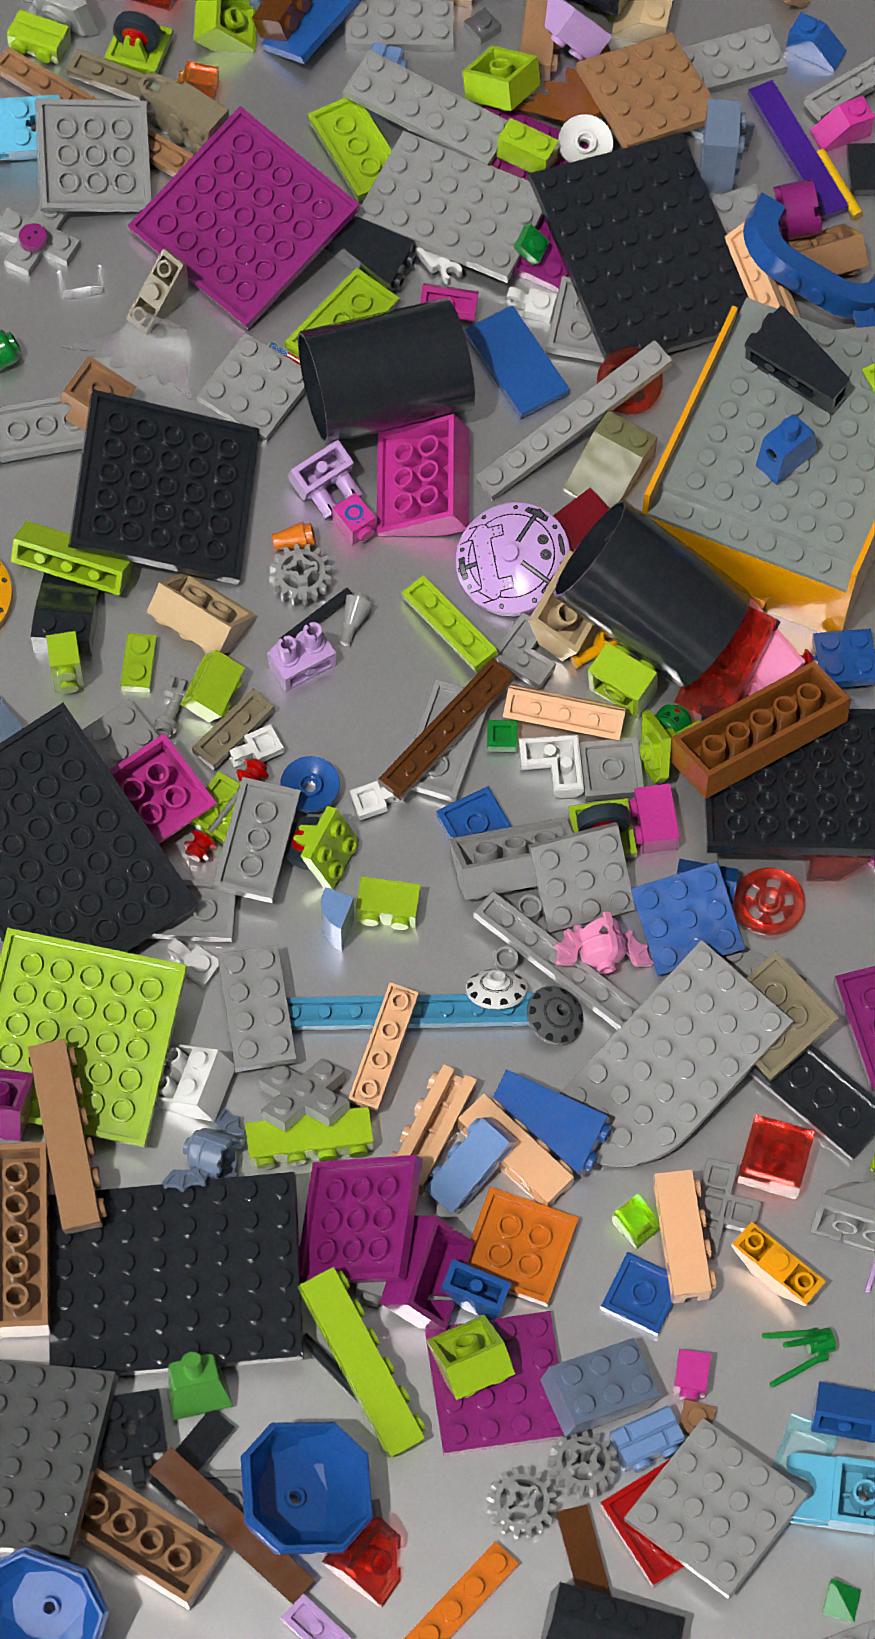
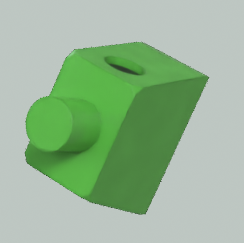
(196, 1386)

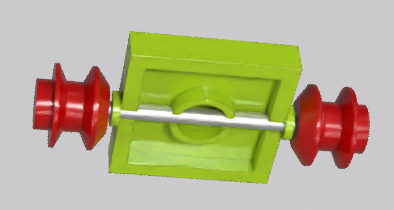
(216, 821)

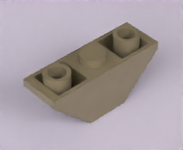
(162, 287)

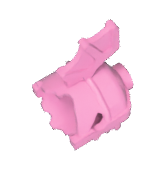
(601, 948)

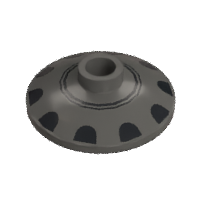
(546, 1020)

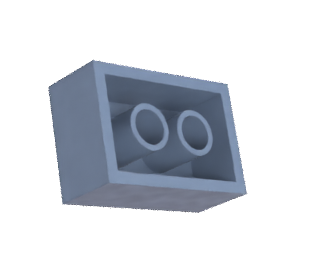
(722, 145)
(599, 1387)

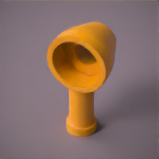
(592, 652)

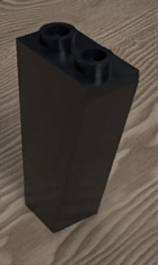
(374, 251)
(797, 360)

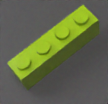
(49, 552)
(309, 1140)

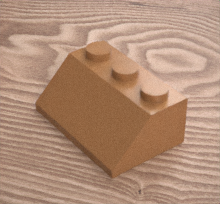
(836, 249)

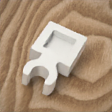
(436, 262)

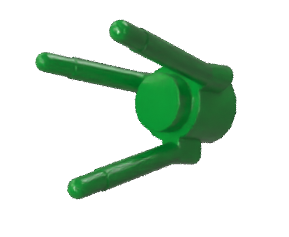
(816, 1342)

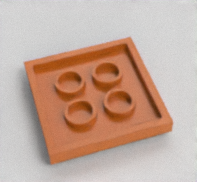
(522, 1244)

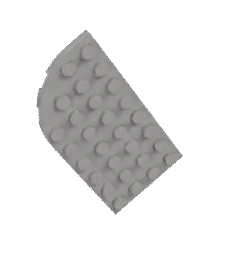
(677, 1058)

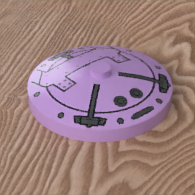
(510, 557)

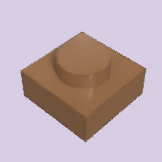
(693, 1413)

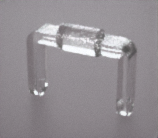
(83, 292)

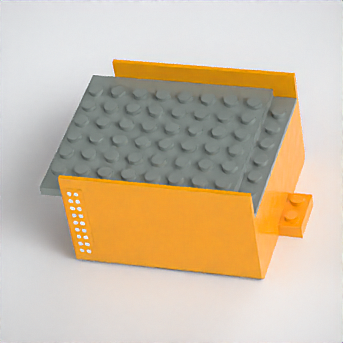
(792, 543)

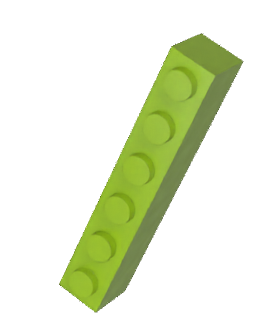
(361, 1362)

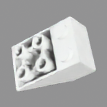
(194, 1081)

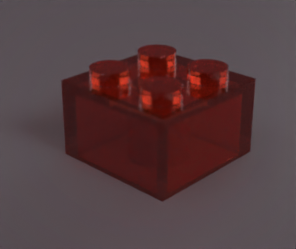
(775, 1156)

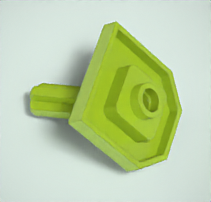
(656, 747)

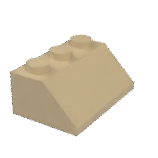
(643, 20)
(200, 613)
(555, 624)

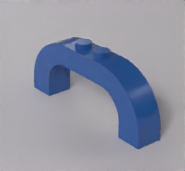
(797, 270)

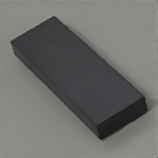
(200, 1446)

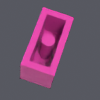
(655, 819)

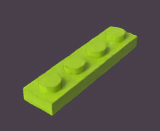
(449, 623)

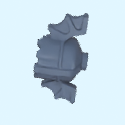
(207, 1152)

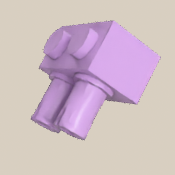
(319, 471)
(301, 657)

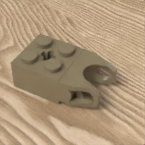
(182, 111)

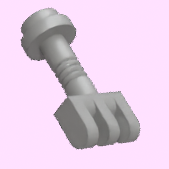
(166, 723)

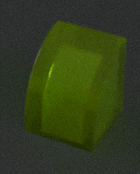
(636, 1221)

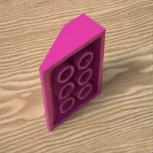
(423, 479)
(162, 788)

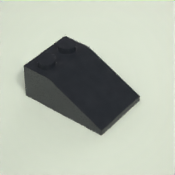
(65, 608)

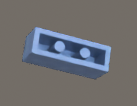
(470, 1164)

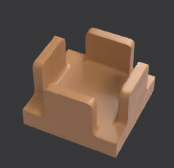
(89, 377)

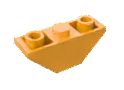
(776, 1266)

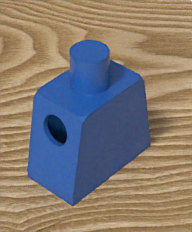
(790, 444)

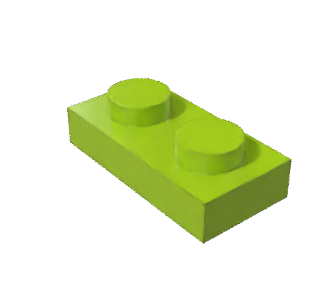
(138, 662)

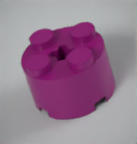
(801, 210)

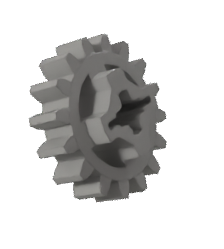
(296, 586)
(583, 1464)
(529, 1514)

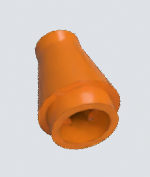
(299, 533)

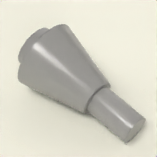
(356, 609)

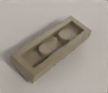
(106, 75)
(230, 730)

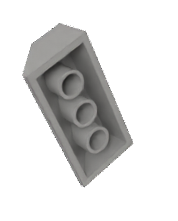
(501, 857)

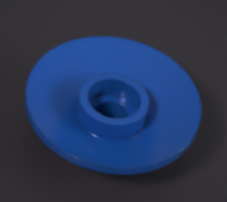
(316, 772)

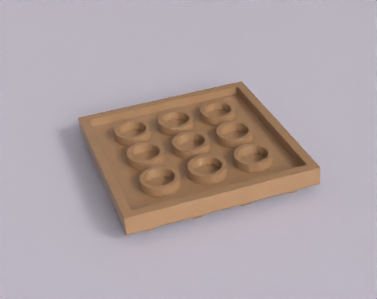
(646, 90)

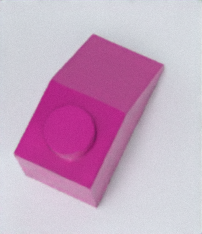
(844, 124)

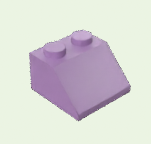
(574, 29)

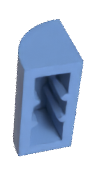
(337, 916)

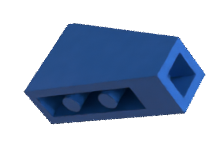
(556, 1120)

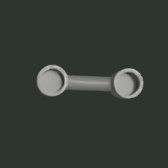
(506, 957)

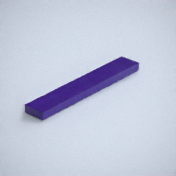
(797, 147)

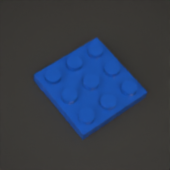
(684, 911)

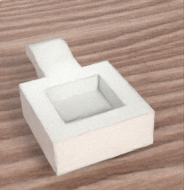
(536, 305)
(259, 744)
(371, 800)
(200, 963)

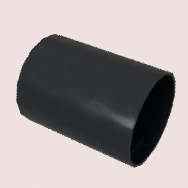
(386, 370)
(652, 594)

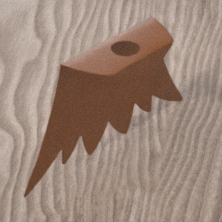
(565, 98)

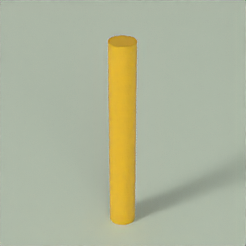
(853, 207)

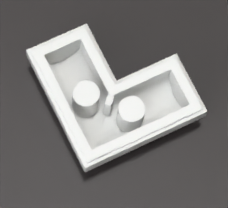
(560, 755)

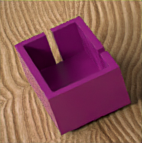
(430, 1254)

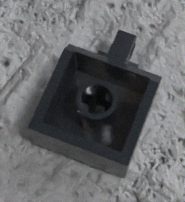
(148, 1441)

